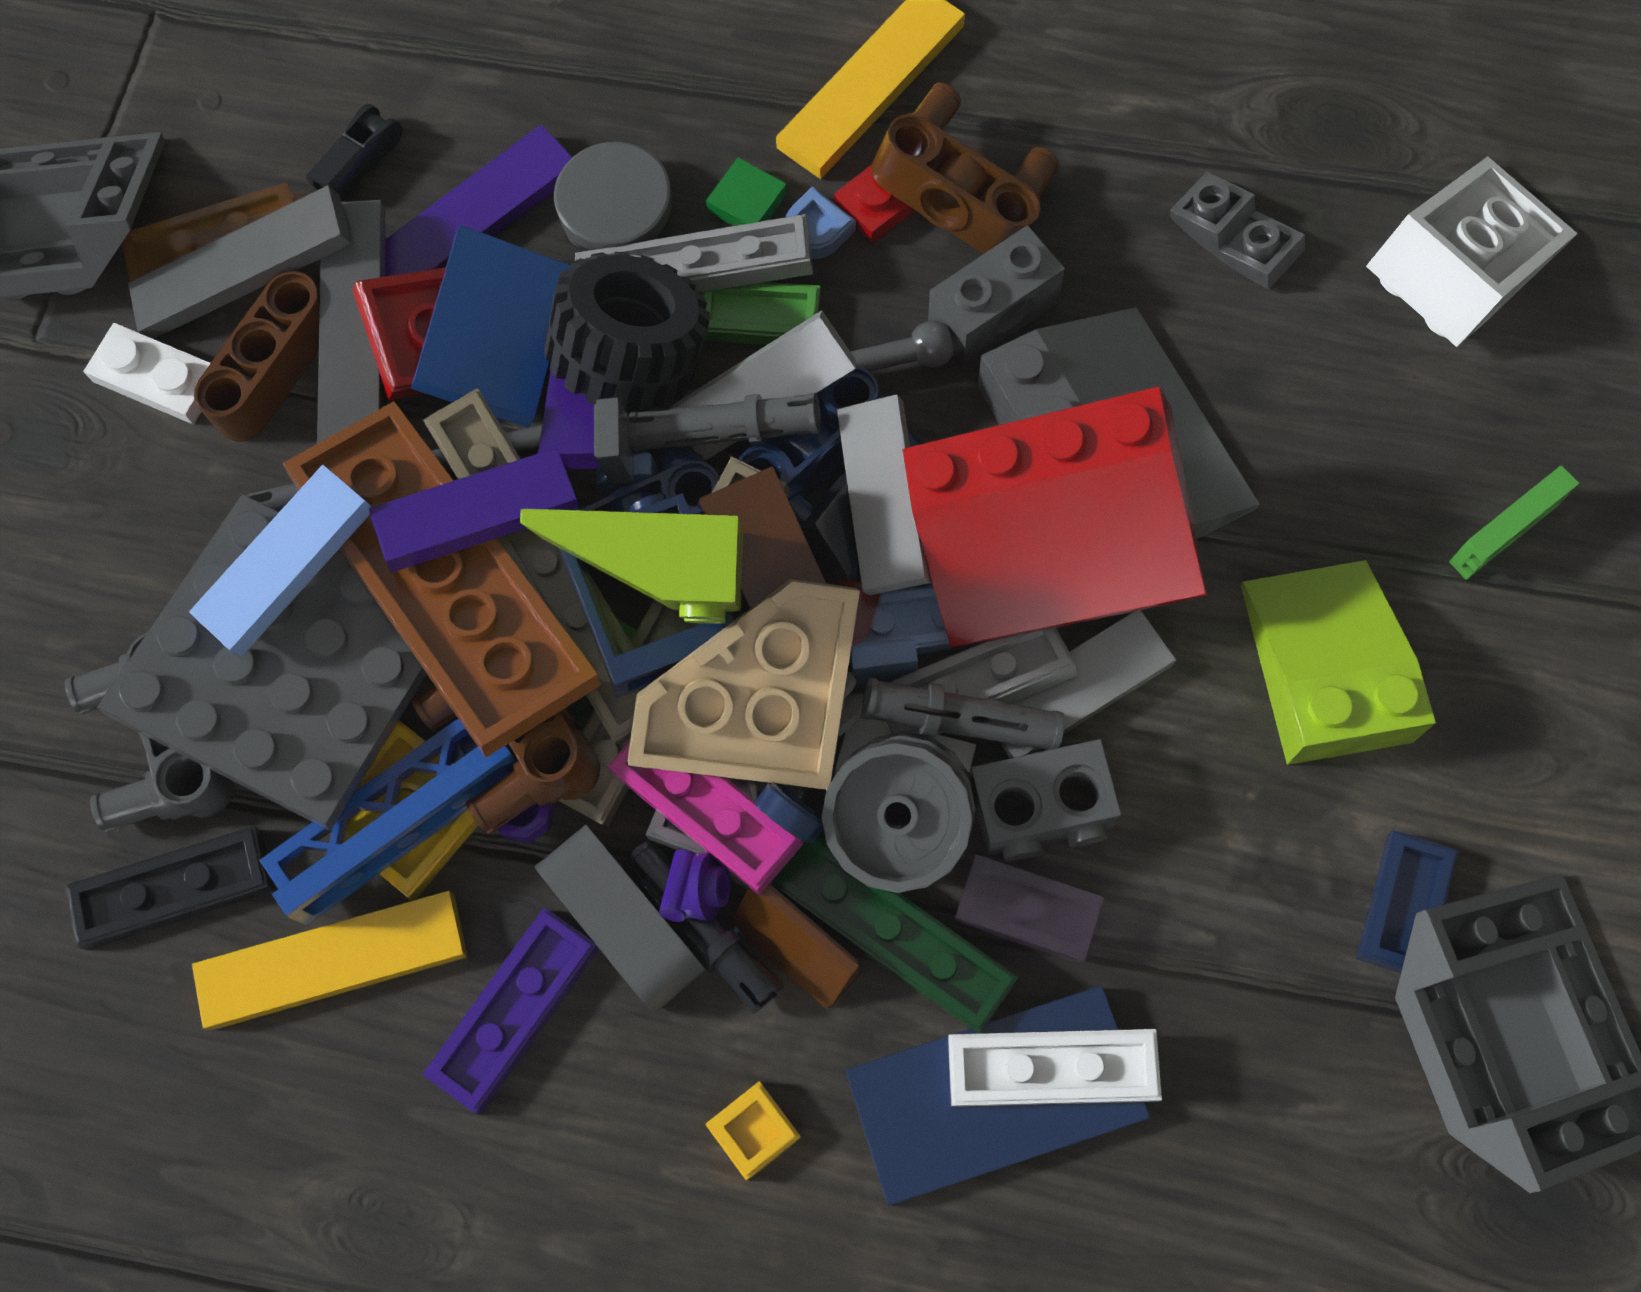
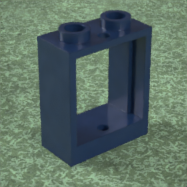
(644, 664)

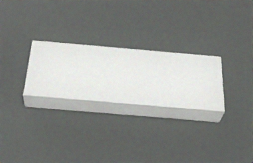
(1054, 1068)

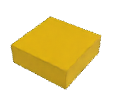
(753, 1131)

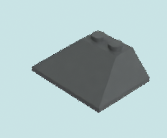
(69, 209)
(1522, 1033)

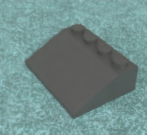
(1107, 359)

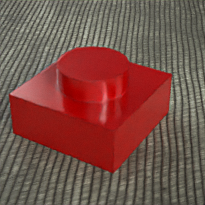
(871, 206)

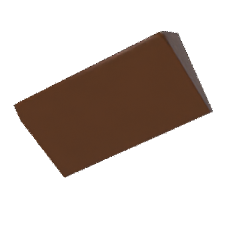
(796, 945)

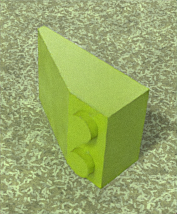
(673, 558)
(1335, 663)

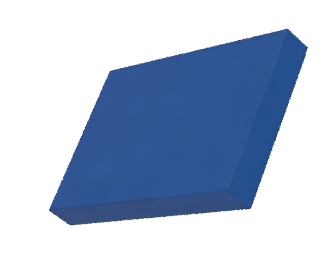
(490, 326)

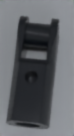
(348, 158)

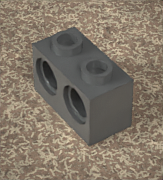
(1037, 783)

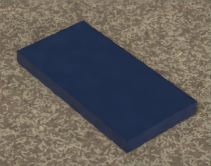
(929, 1145)

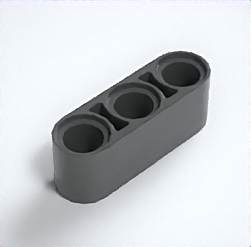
(619, 919)

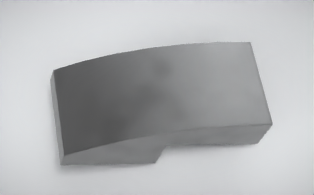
(1229, 227)

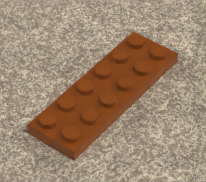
(463, 614)

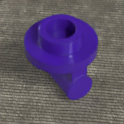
(695, 887)

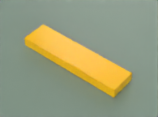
(869, 83)
(329, 960)

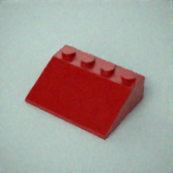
(1056, 519)

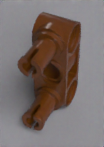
(955, 182)
(532, 773)

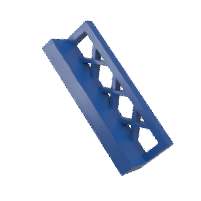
(393, 833)

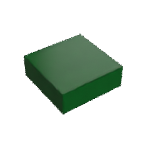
(746, 195)

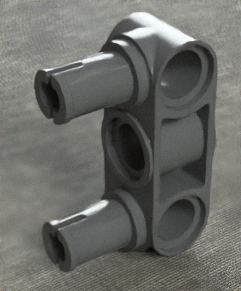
(164, 785)

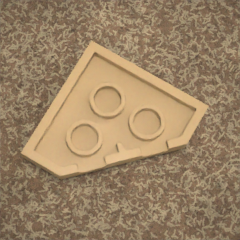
(757, 694)

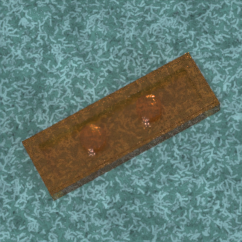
(172, 238)

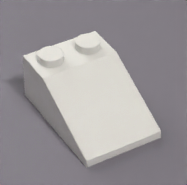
(1469, 250)

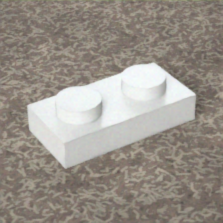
(148, 372)

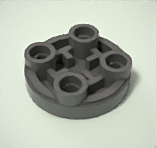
(612, 196)

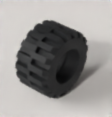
(626, 330)

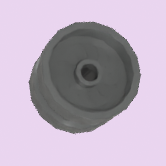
(892, 851)

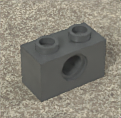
(997, 294)

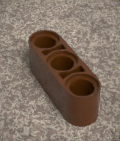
(263, 384)

